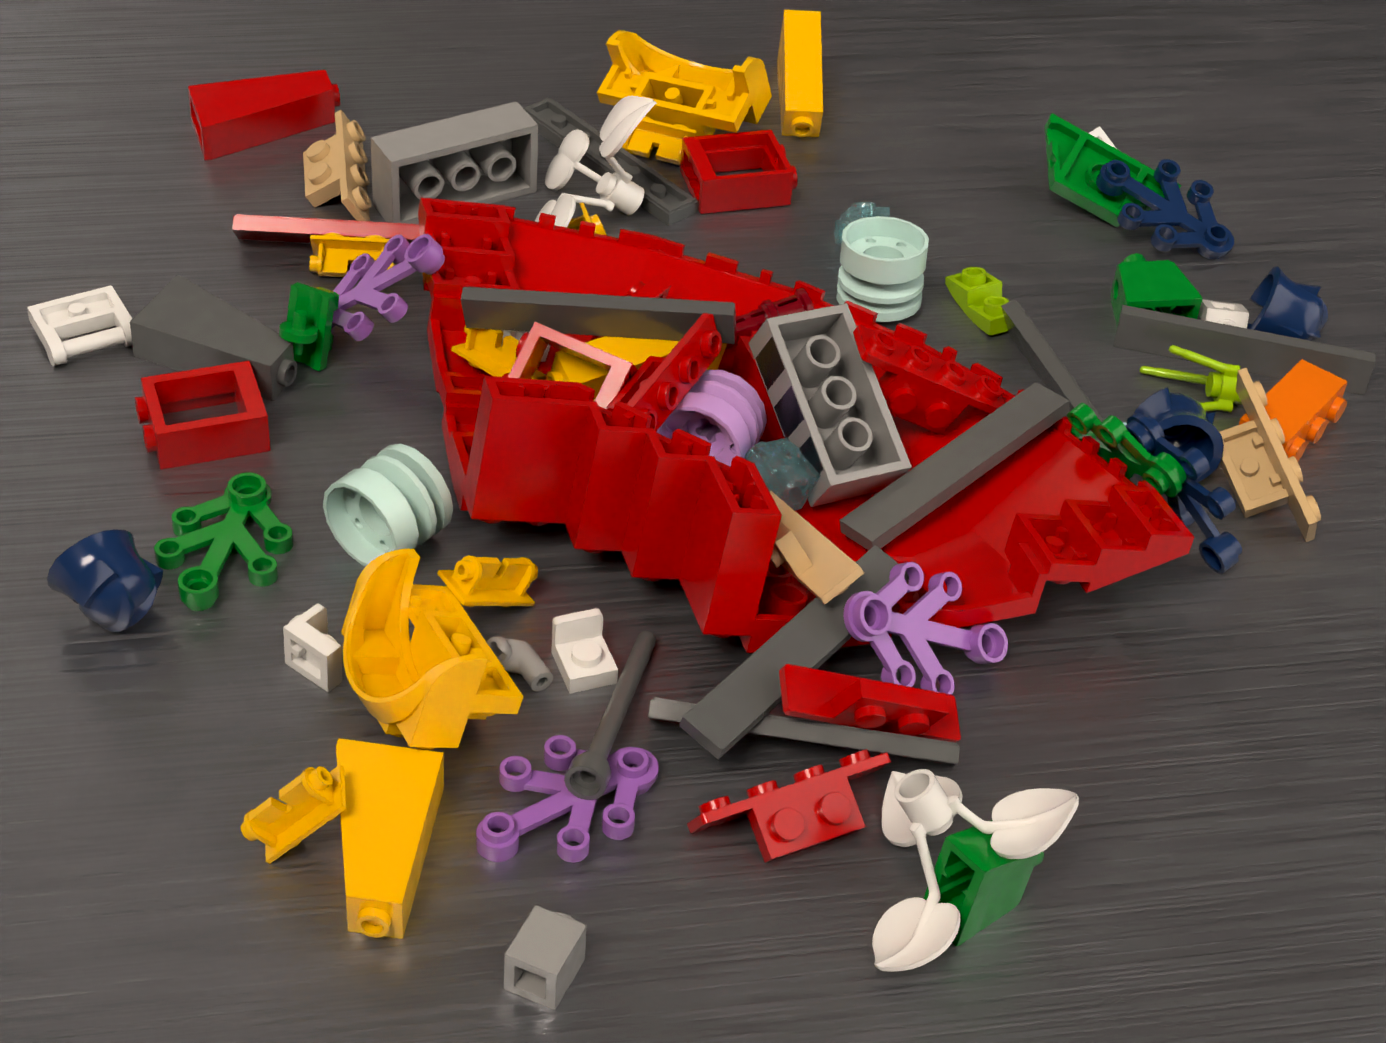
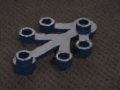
(1206, 235)
(1218, 550)

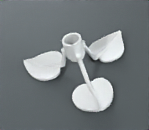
(615, 189)
(925, 805)

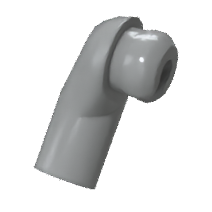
(521, 659)

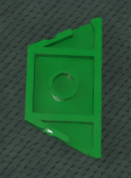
(1075, 162)

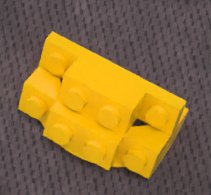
(685, 90)
(436, 679)

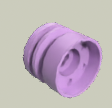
(722, 412)

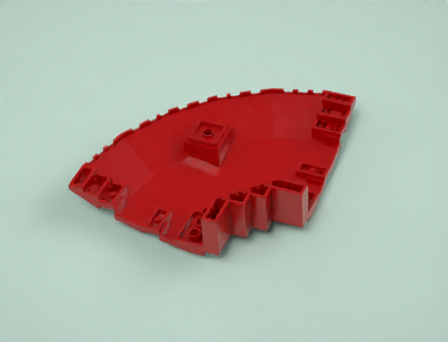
(677, 513)

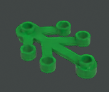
(1116, 442)
(244, 496)

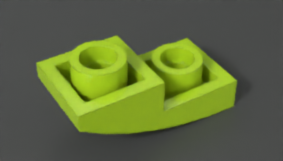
(979, 298)

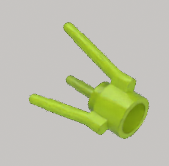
(1219, 384)

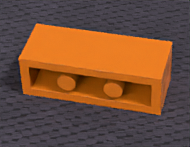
(1305, 405)

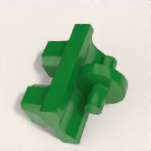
(310, 324)

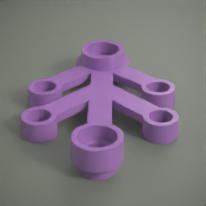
(420, 255)
(981, 643)
(631, 775)

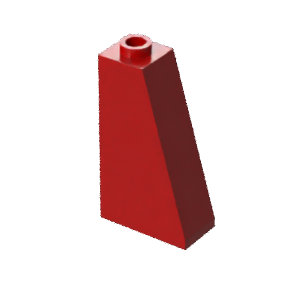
(260, 110)

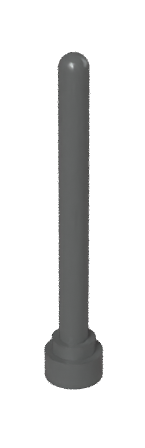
(590, 771)

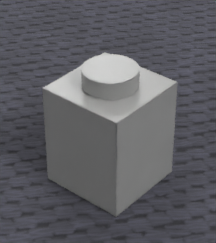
(545, 957)

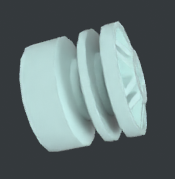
(883, 266)
(388, 504)

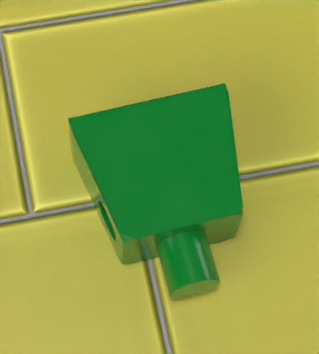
(1153, 287)
(979, 880)

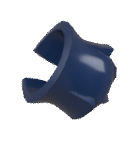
(1288, 307)
(1185, 425)
(107, 579)

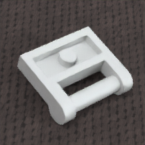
(79, 315)

